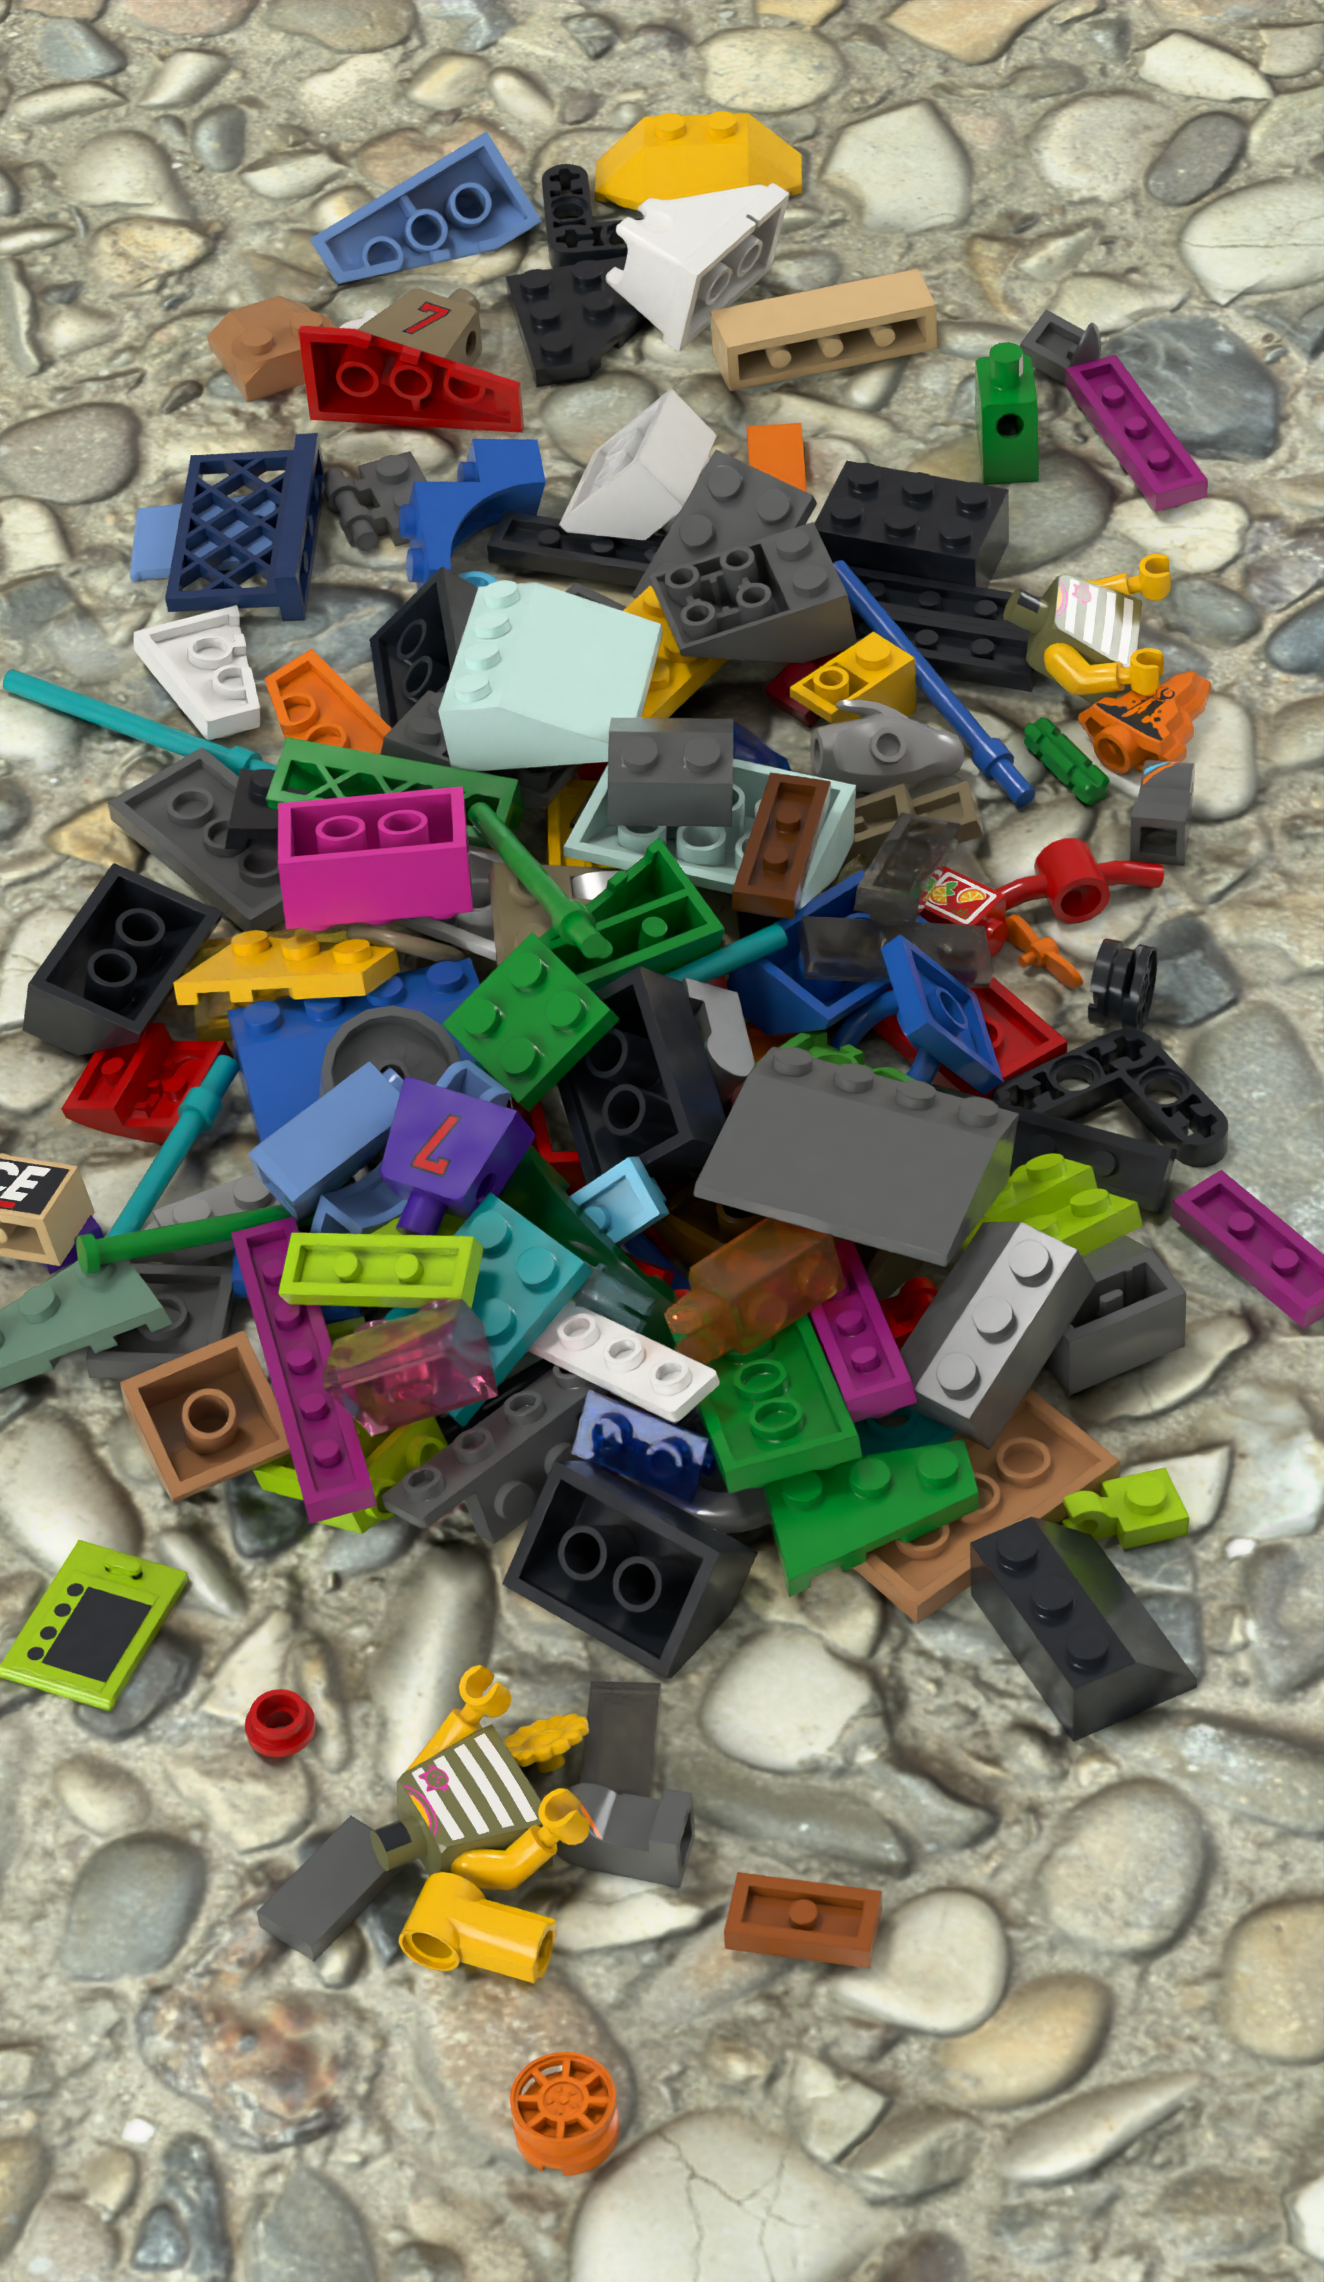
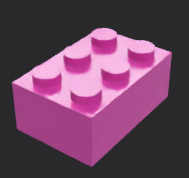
(374, 858)

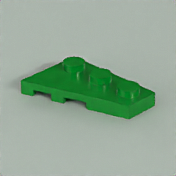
(864, 1503)

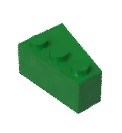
(648, 921)

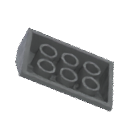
(860, 1155)

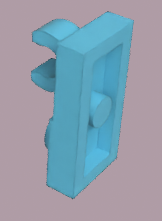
(623, 1200)

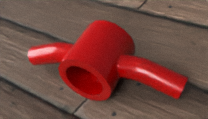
(1075, 881)

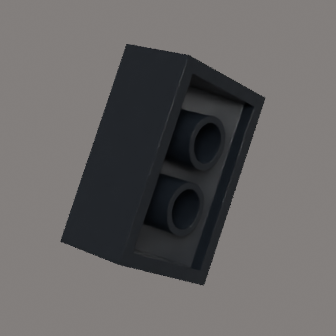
(420, 643)
(116, 963)
(644, 1085)
(627, 1566)
(1074, 1625)

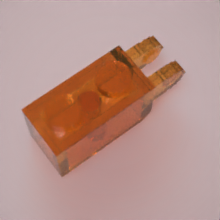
(754, 1289)

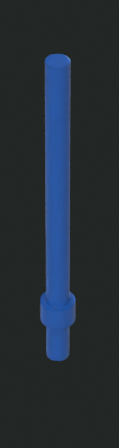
(989, 753)

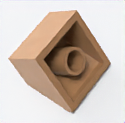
(205, 1416)

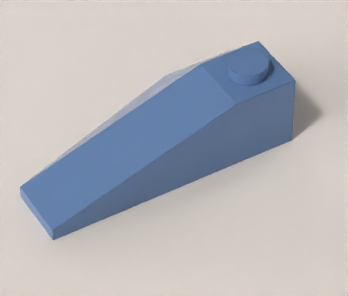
(441, 214)

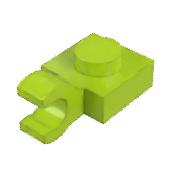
(1133, 1507)

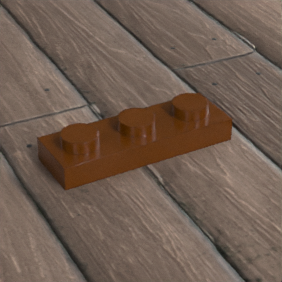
(781, 845)

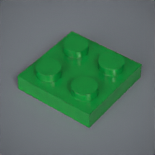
(530, 1021)

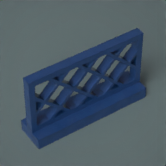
(290, 527)

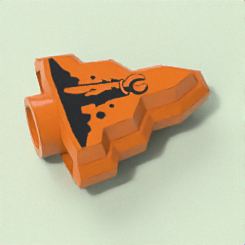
(1148, 725)

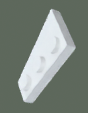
(204, 670)

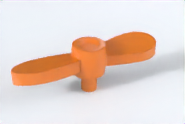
(1041, 952)

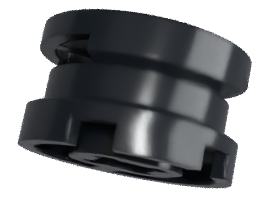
(1122, 984)

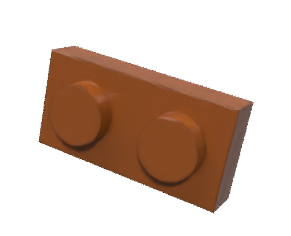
(803, 1920)

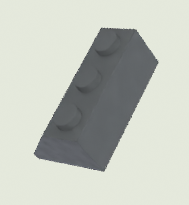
(993, 1327)

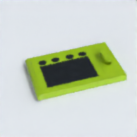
(93, 1625)

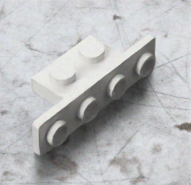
(625, 1363)

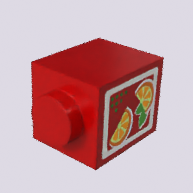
(968, 902)

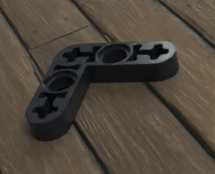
(580, 237)
(1135, 1071)

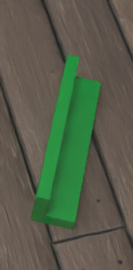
(346, 772)

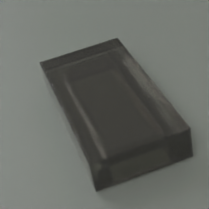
(622, 1736)

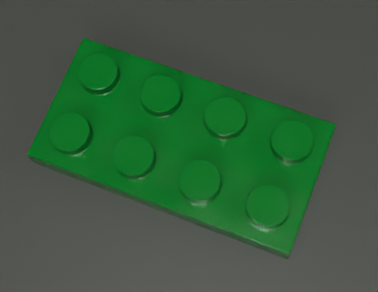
(776, 1411)

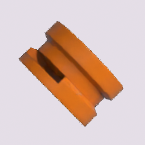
(567, 2115)

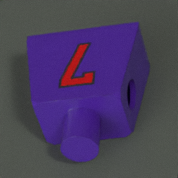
(448, 1153)

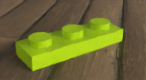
(379, 1269)

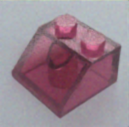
(411, 1366)

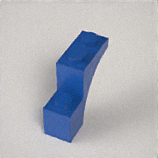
(447, 514)

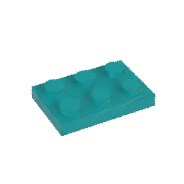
(518, 1288)

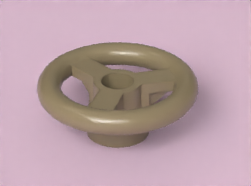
(411, 951)

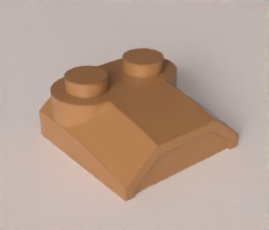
(263, 345)

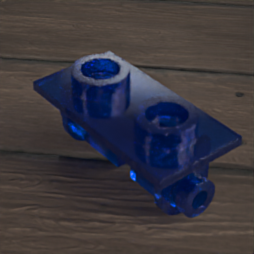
(643, 1446)

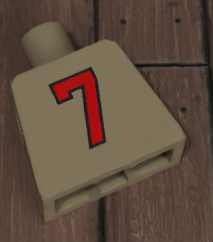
(433, 324)

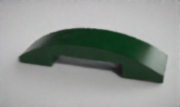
(541, 1198)

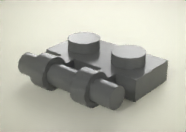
(384, 485)

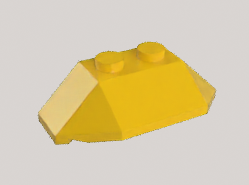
(694, 156)

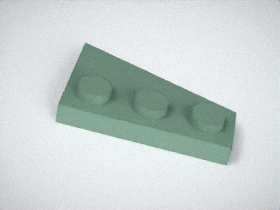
(72, 1314)

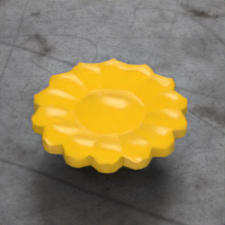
(546, 1741)

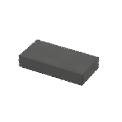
(327, 1891)

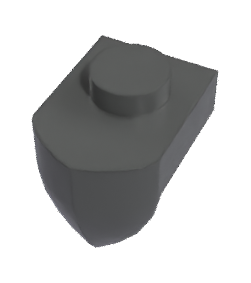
(1060, 344)

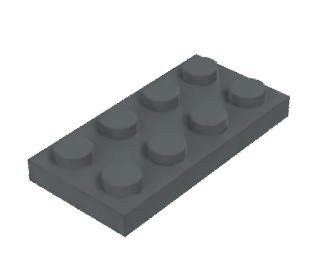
(185, 824)

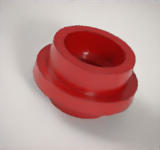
(279, 1709)

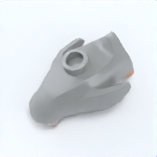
(882, 749)

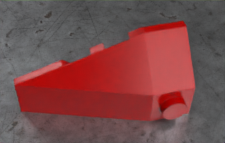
(388, 383)

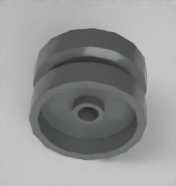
(388, 1039)

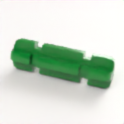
(1066, 761)

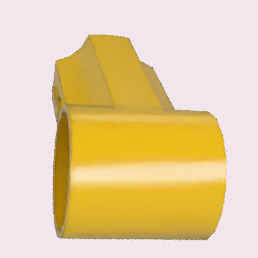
(458, 1925)

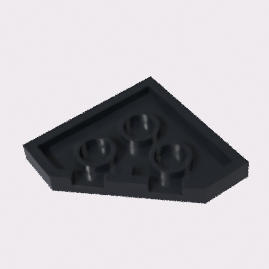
(570, 318)

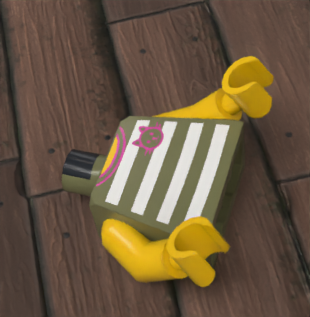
(1089, 631)
(470, 1804)

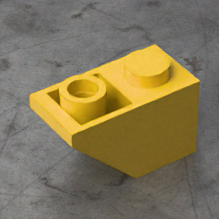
(867, 672)

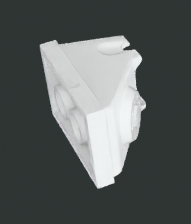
(697, 255)

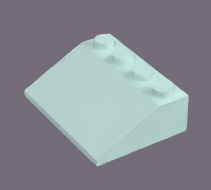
(543, 678)
(714, 853)

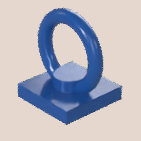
(935, 1015)

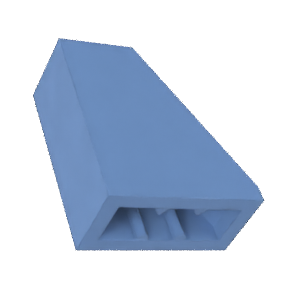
(328, 1140)

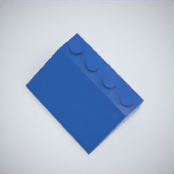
(285, 1039)

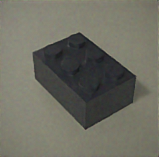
(915, 524)

